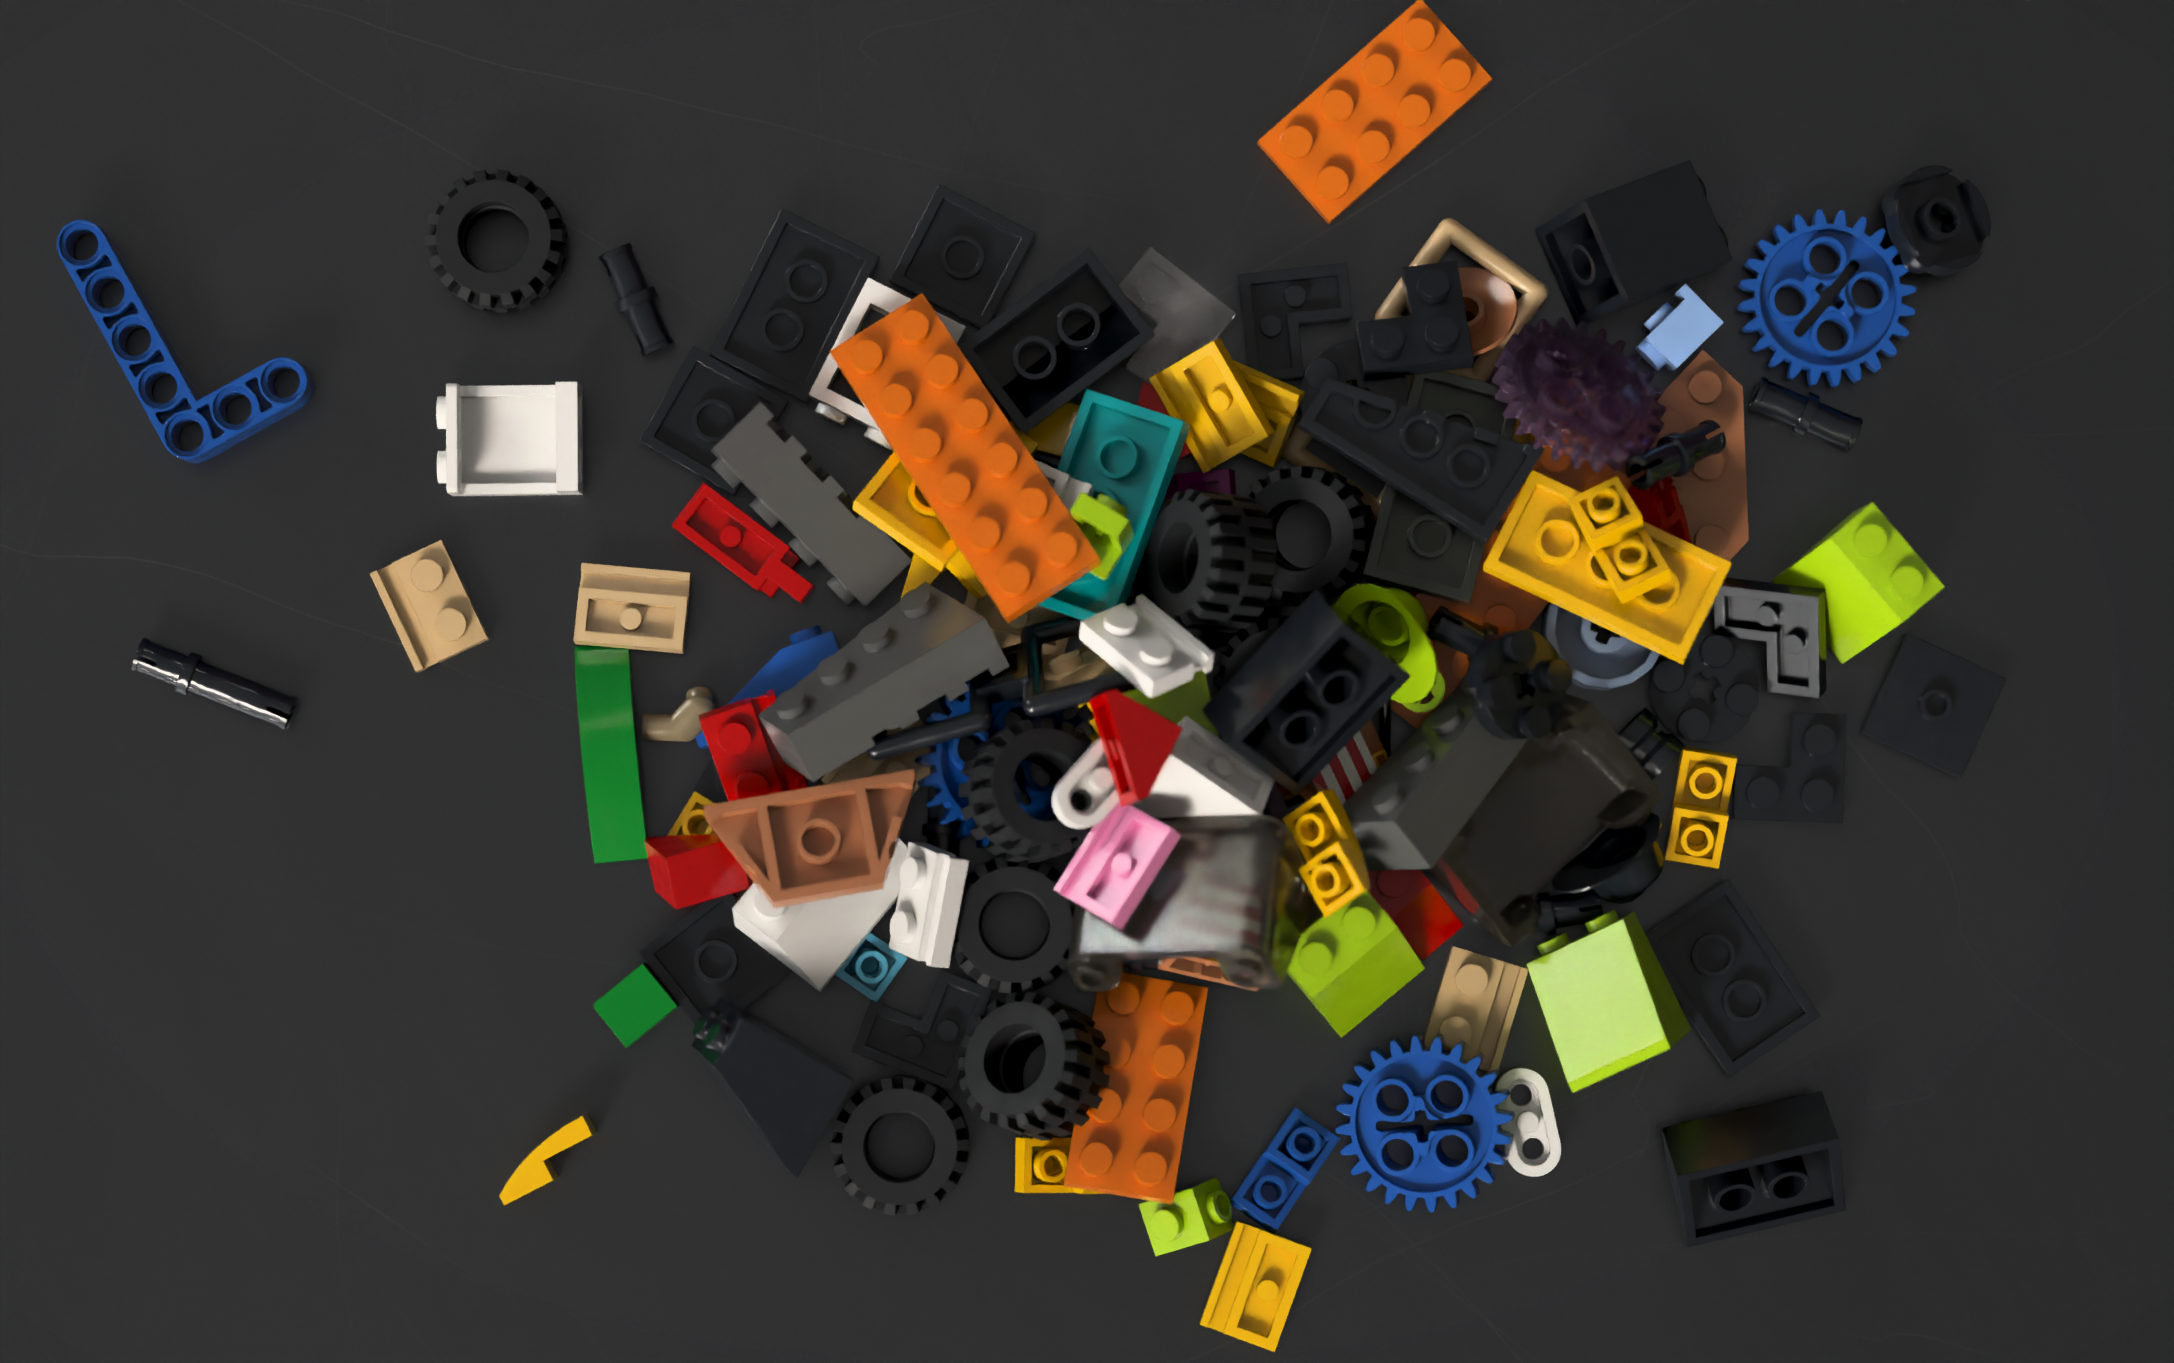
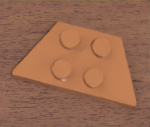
(818, 837)

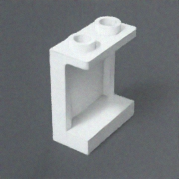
(511, 439)
(1206, 779)

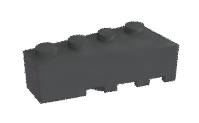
(809, 506)
(881, 680)
(1429, 786)

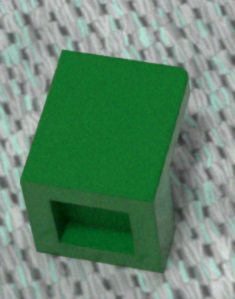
(635, 1005)

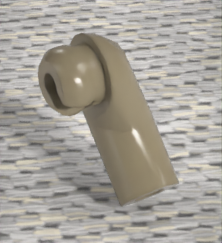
(684, 722)

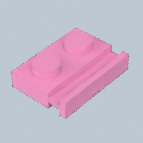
(1117, 863)

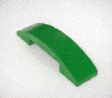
(610, 753)

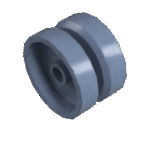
(1594, 662)

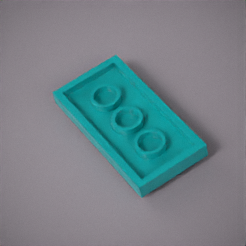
(1131, 459)

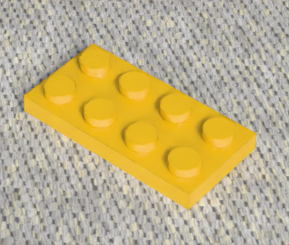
(1550, 558)

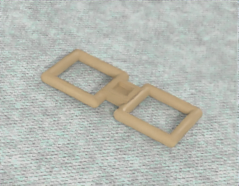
(1447, 232)

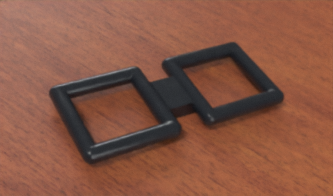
(1021, 678)

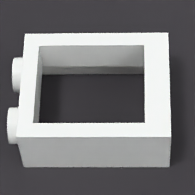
(838, 407)

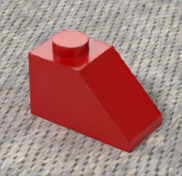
(1414, 908)

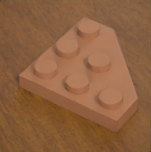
(1717, 486)

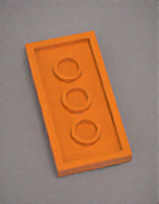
(1374, 111)
(1139, 1128)

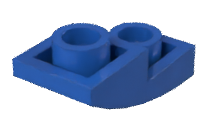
(1284, 1170)

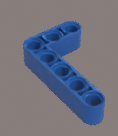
(161, 359)

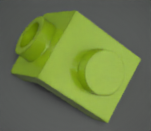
(1105, 529)
(1193, 1218)

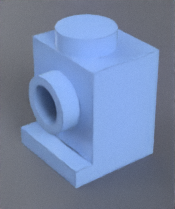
(1678, 330)

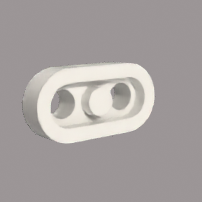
(1094, 781)
(1531, 1120)

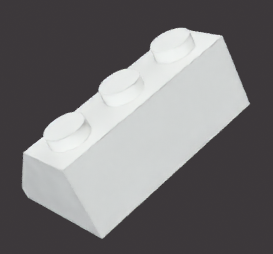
(819, 934)

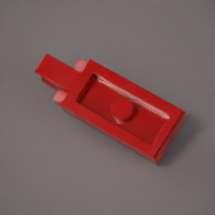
(741, 544)

